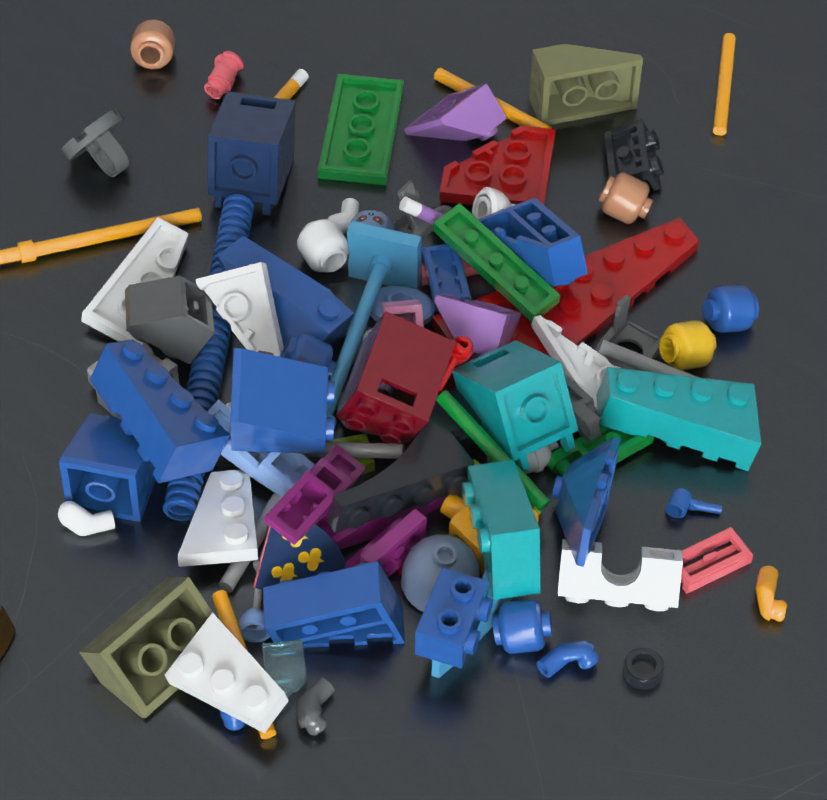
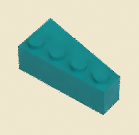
(683, 411)

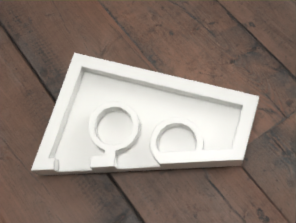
(222, 523)
(227, 677)

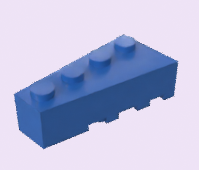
(158, 412)

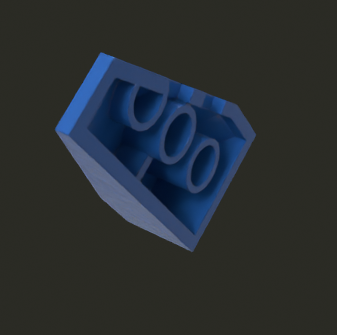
(299, 300)
(585, 497)

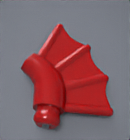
(461, 353)

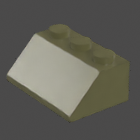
(146, 642)

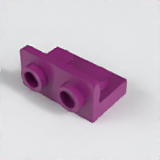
(392, 543)

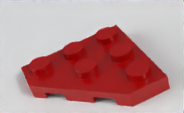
(513, 166)

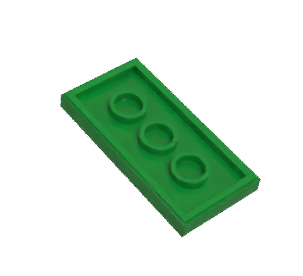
(361, 129)

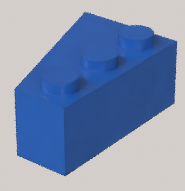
(335, 606)

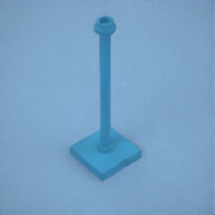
(379, 258)

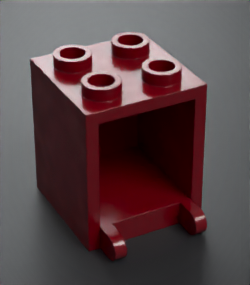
(405, 359)

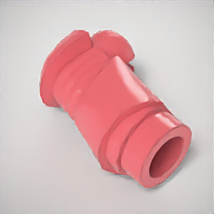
(223, 74)

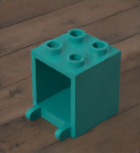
(519, 399)

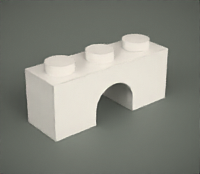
(652, 583)

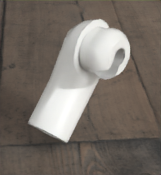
(349, 209)
(82, 521)

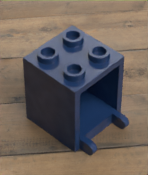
(251, 148)

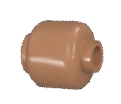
(152, 44)
(625, 198)

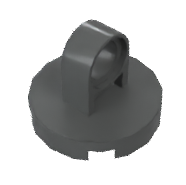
(101, 144)

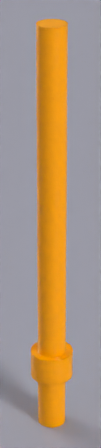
(28, 251)

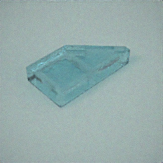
(285, 664)

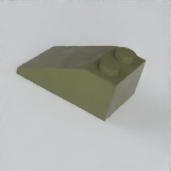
(582, 82)

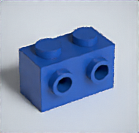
(452, 618)

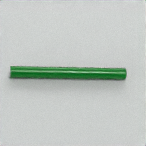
(488, 445)

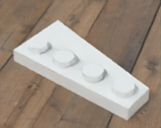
(151, 259)

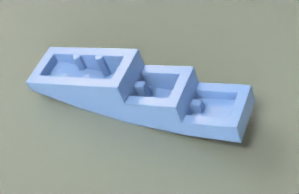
(272, 469)

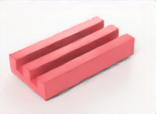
(715, 563)

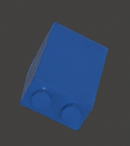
(279, 404)
(105, 470)

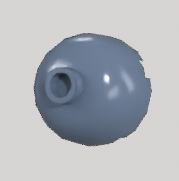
(426, 561)

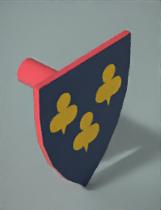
(305, 559)

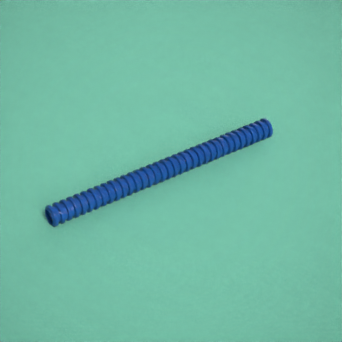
(209, 363)

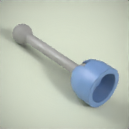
(254, 616)

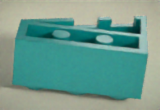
(504, 528)

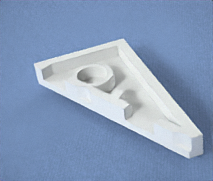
(247, 303)
(579, 362)

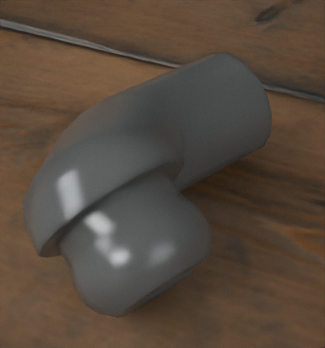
(309, 706)

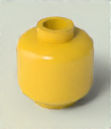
(687, 345)

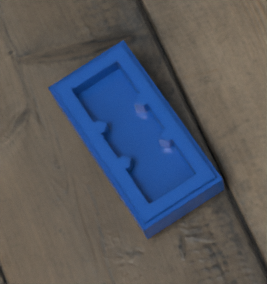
(445, 272)

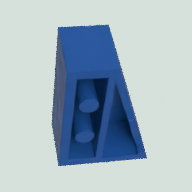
(540, 241)

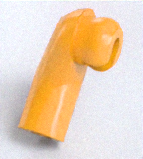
(765, 593)

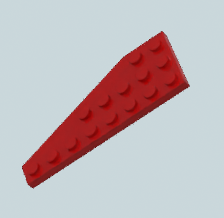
(613, 272)

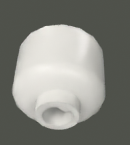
(323, 246)

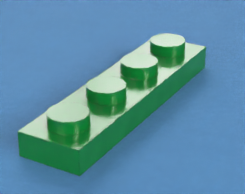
(496, 262)

